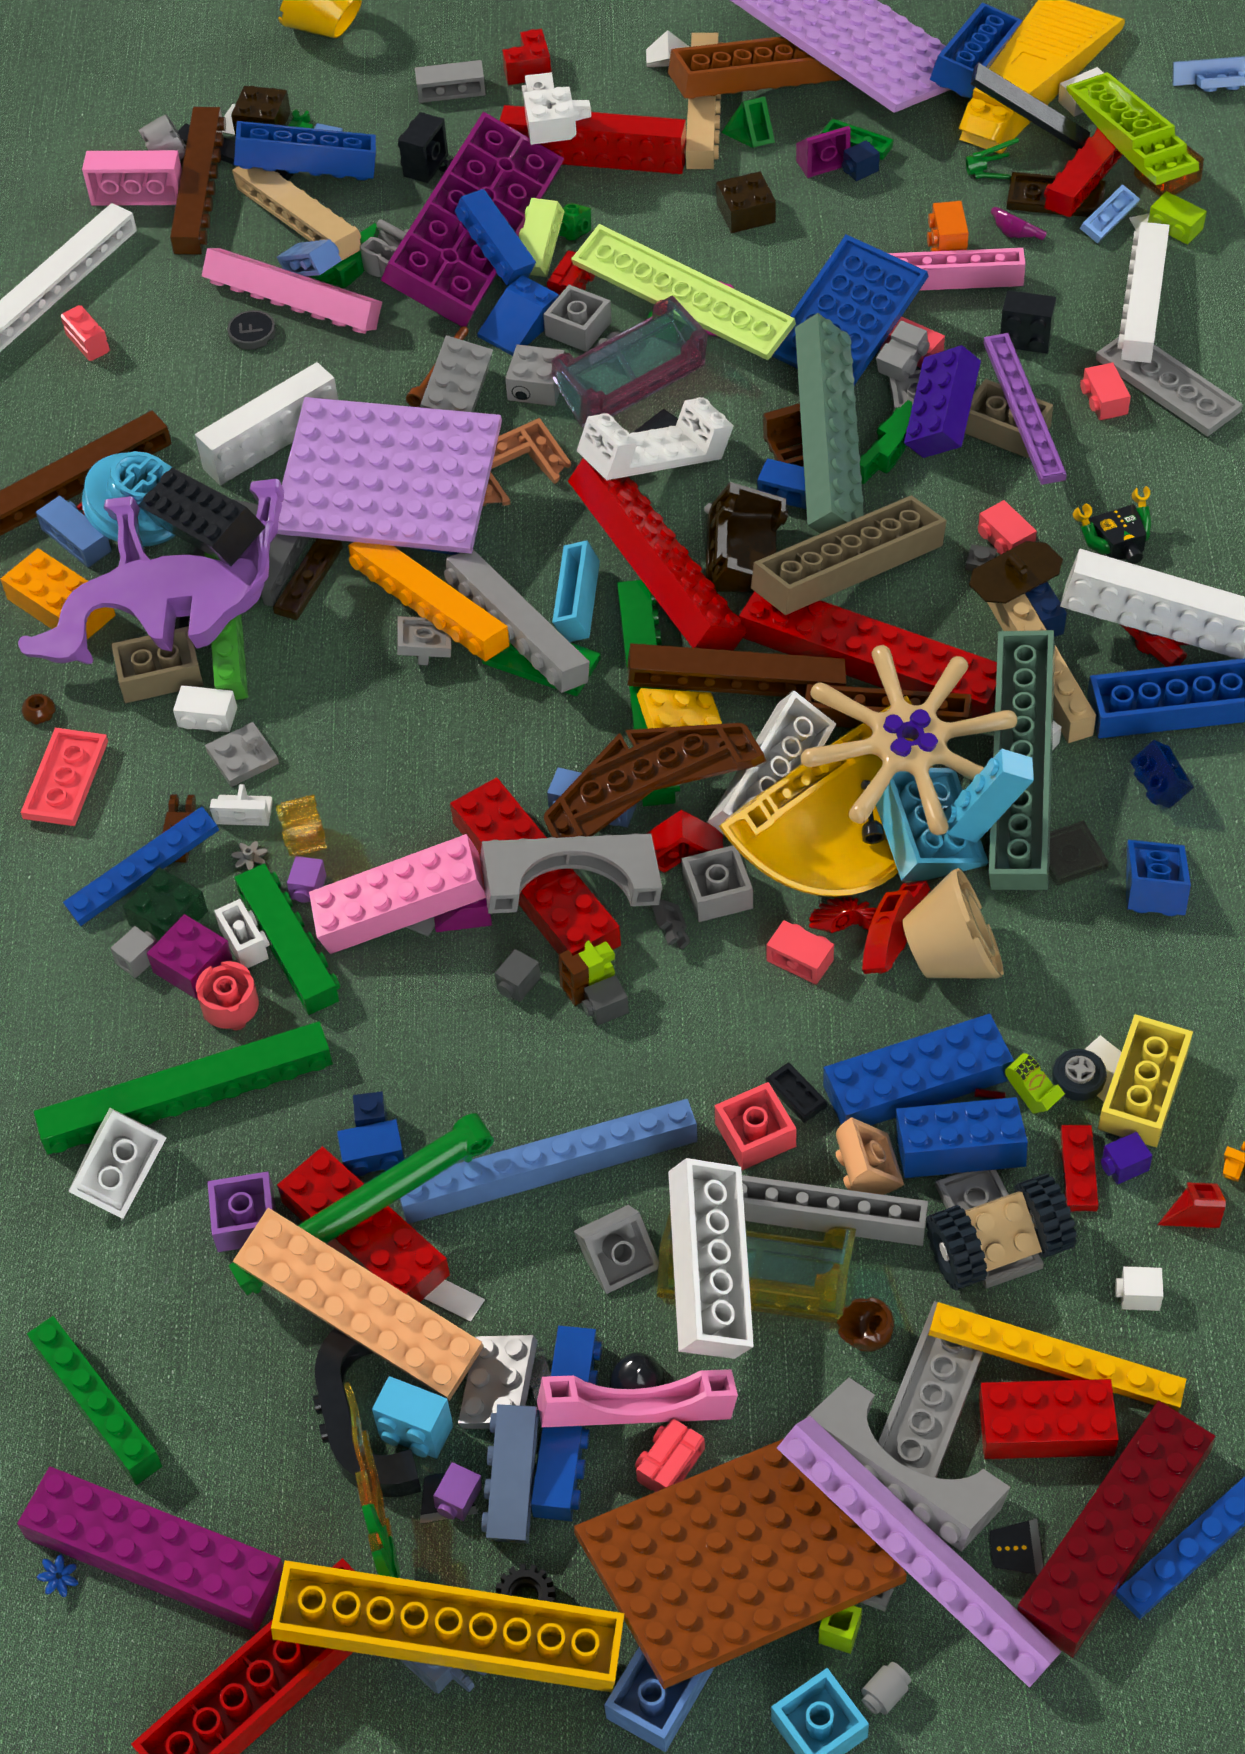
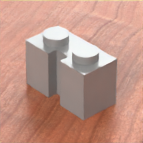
(901, 354)

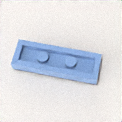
(1109, 213)

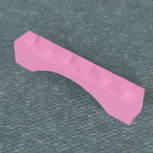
(578, 1403)

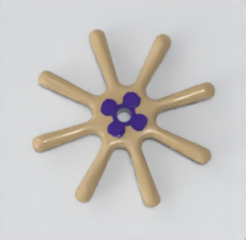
(903, 722)

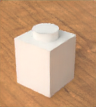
(1140, 1288)

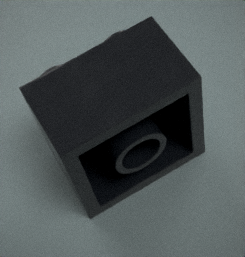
(423, 147)
(1028, 320)

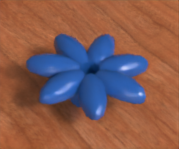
(57, 1575)

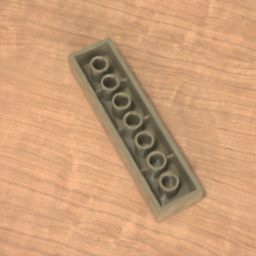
(848, 554)

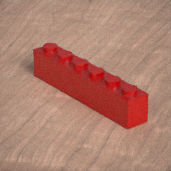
(1081, 175)

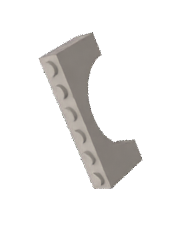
(622, 858)
(949, 1507)

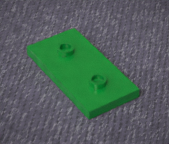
(513, 662)

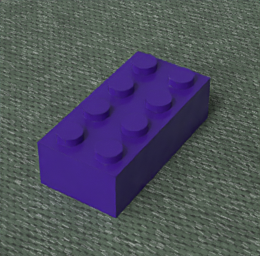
(942, 401)

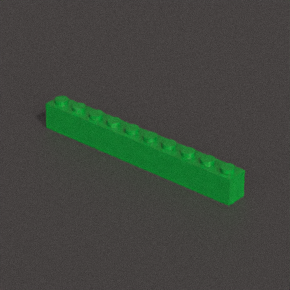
(638, 627)
(186, 1086)

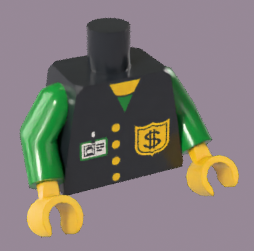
(1120, 531)

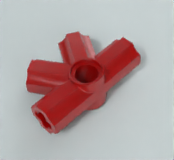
(1162, 648)

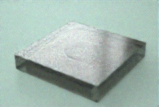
(1074, 853)

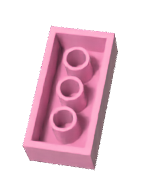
(132, 177)

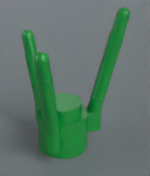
(978, 161)

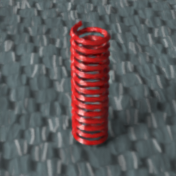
(993, 1094)

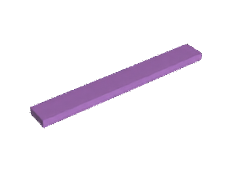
(1025, 409)

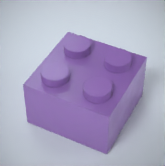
(237, 1207)

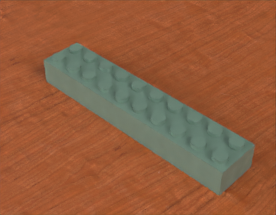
(828, 424)
(1027, 688)

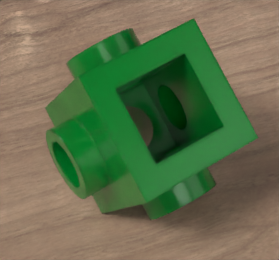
(575, 221)

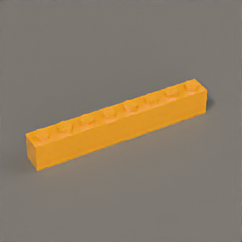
(431, 598)

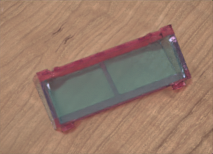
(632, 363)

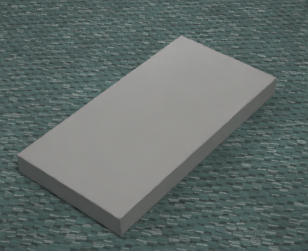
(975, 1189)

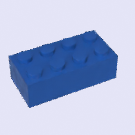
(961, 1137)

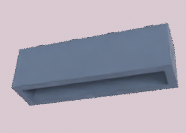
(511, 1474)

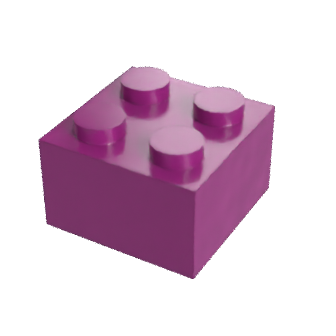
(186, 953)

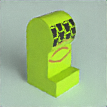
(1032, 1084)

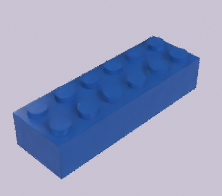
(976, 42)
(305, 150)
(1168, 698)
(918, 1071)

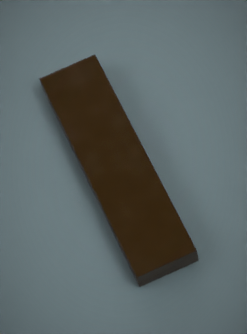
(307, 578)

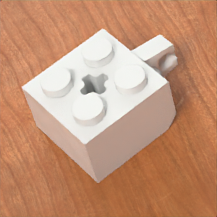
(553, 114)

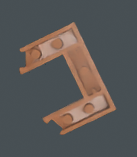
(538, 443)

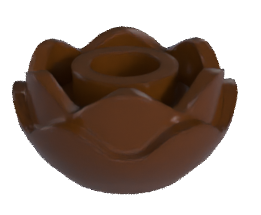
(38, 708)

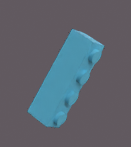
(576, 591)
(989, 795)

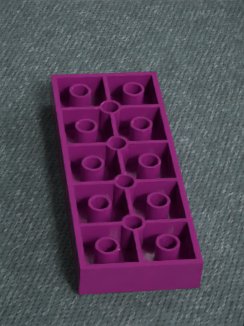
(437, 256)

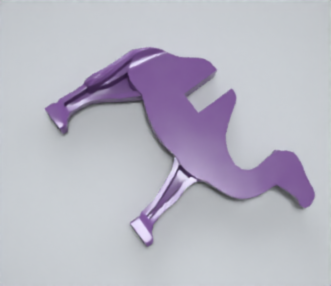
(164, 586)

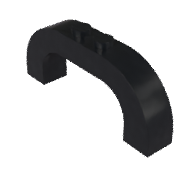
(336, 1355)

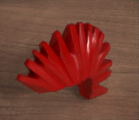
(841, 914)

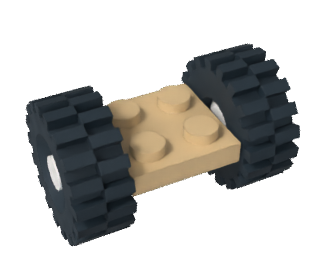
(1001, 1231)

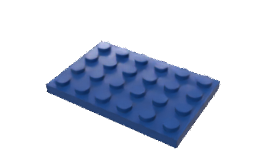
(862, 295)

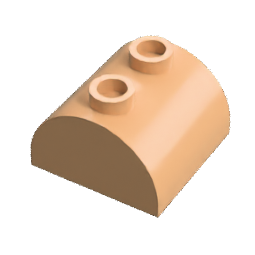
(867, 1158)

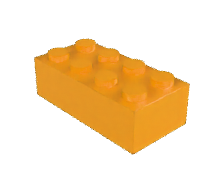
(43, 585)

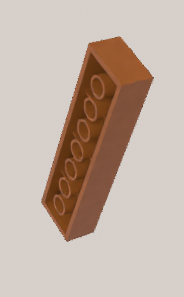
(744, 67)

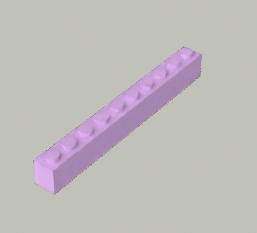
(919, 1550)

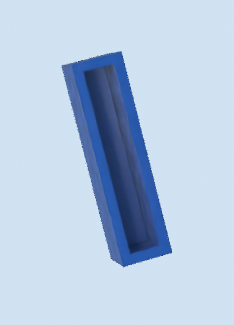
(494, 236)

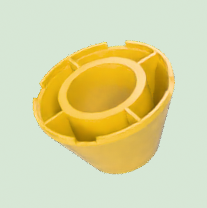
(319, 17)

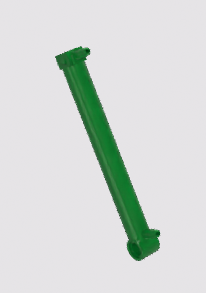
(465, 1140)

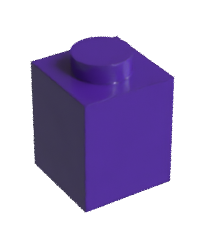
(1126, 1158)

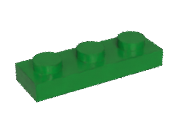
(858, 135)

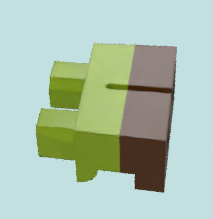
(585, 969)

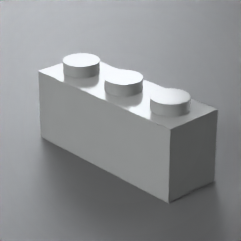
(450, 81)

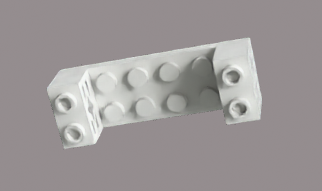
(696, 438)

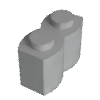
(376, 255)

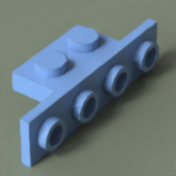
(1211, 73)

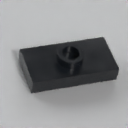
(796, 1092)

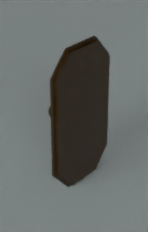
(1015, 572)

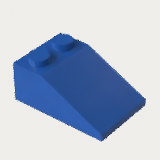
(517, 315)
(1157, 878)

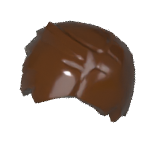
(866, 1324)

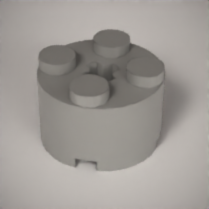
(163, 136)

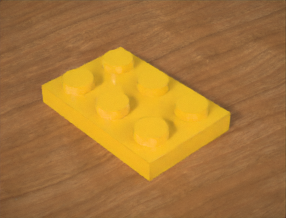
(677, 708)

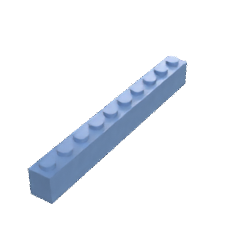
(552, 1160)

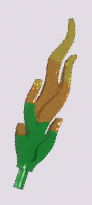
(371, 1498)

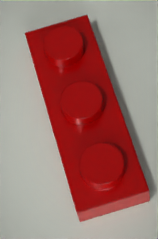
(1079, 1167)

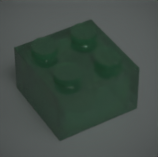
(162, 903)

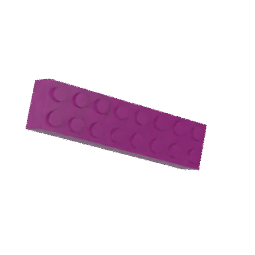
(152, 1548)

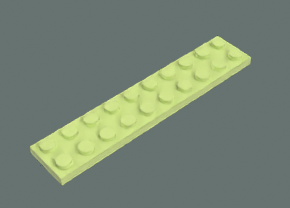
(708, 301)

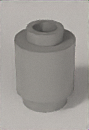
(885, 1688)

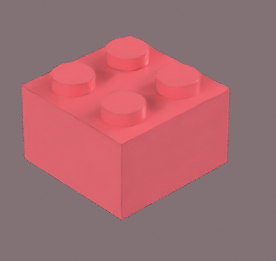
(755, 1126)

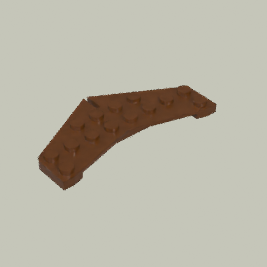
(656, 761)

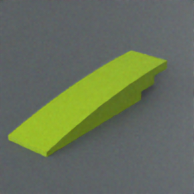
(1134, 128)

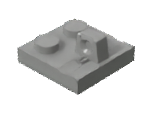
(421, 638)
(241, 754)

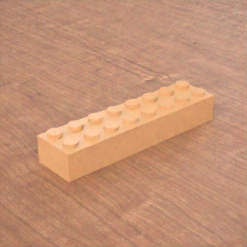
(358, 1303)

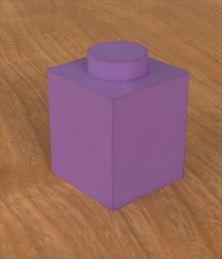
(304, 877)
(457, 1492)

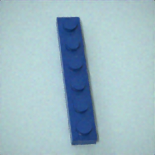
(140, 866)
(1185, 1553)

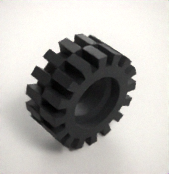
(527, 1578)

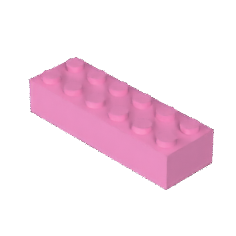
(397, 894)

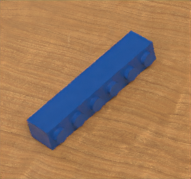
(561, 1448)

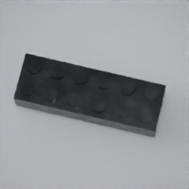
(202, 516)

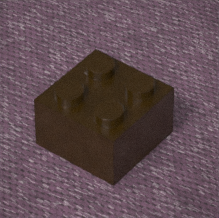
(261, 106)
(746, 202)

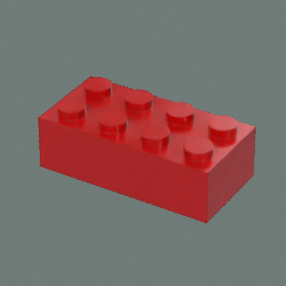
(1048, 1419)

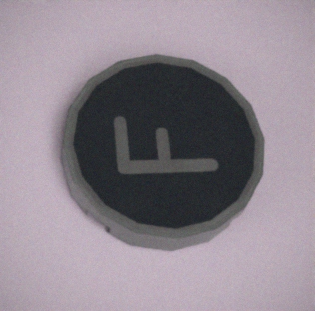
(251, 329)

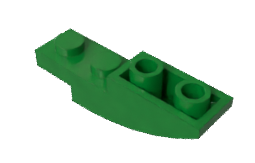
(350, 268)
(889, 446)

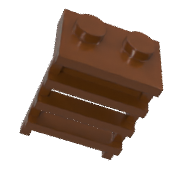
(784, 430)

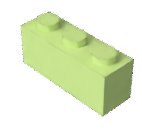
(541, 232)

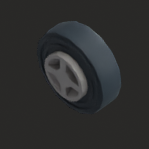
(1079, 1063)

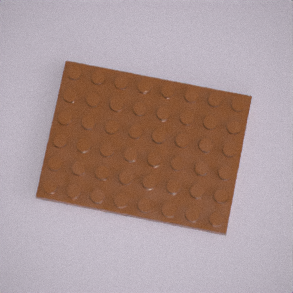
(731, 1562)

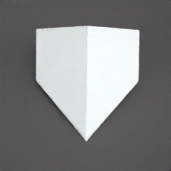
(659, 52)

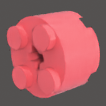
(227, 995)

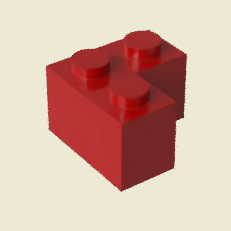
(528, 59)
(683, 837)

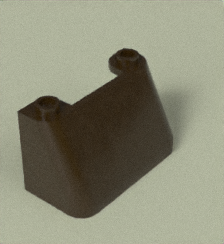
(739, 533)

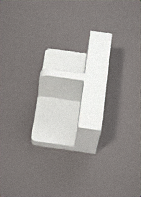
(241, 809)

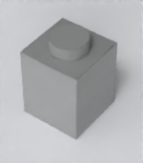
(132, 950)

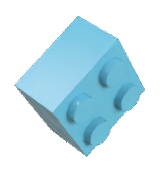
(412, 1418)
(819, 1718)

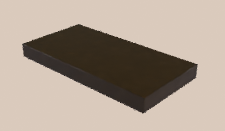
(1028, 189)

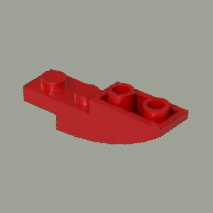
(886, 932)

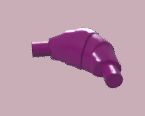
(1015, 227)

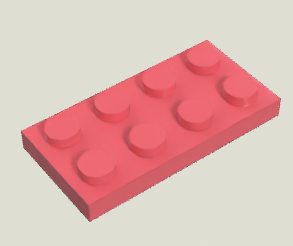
(64, 777)

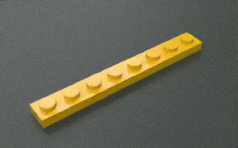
(1055, 1356)

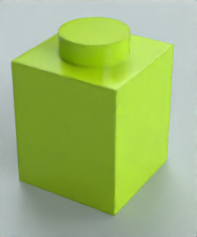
(841, 1629)

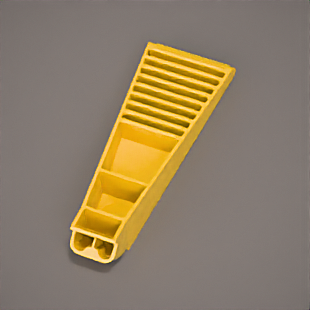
(1044, 51)

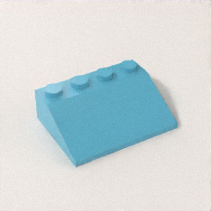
(914, 848)

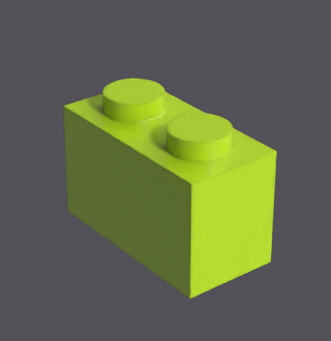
(1183, 217)

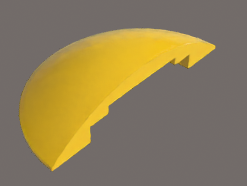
(804, 832)

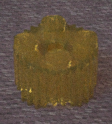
(302, 825)

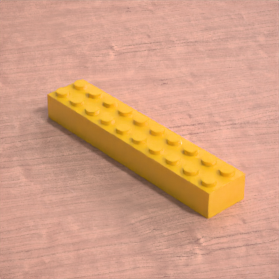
(447, 1626)

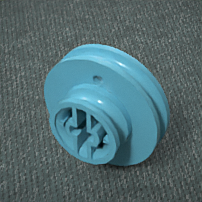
(118, 477)

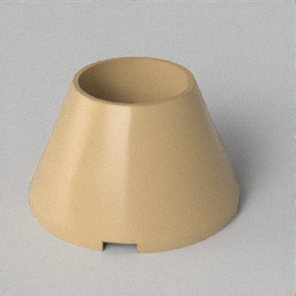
(951, 933)

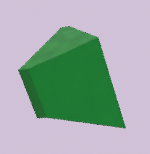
(751, 124)

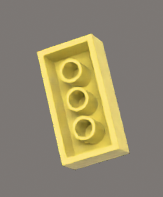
(1145, 1080)

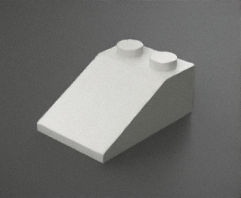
(116, 1163)

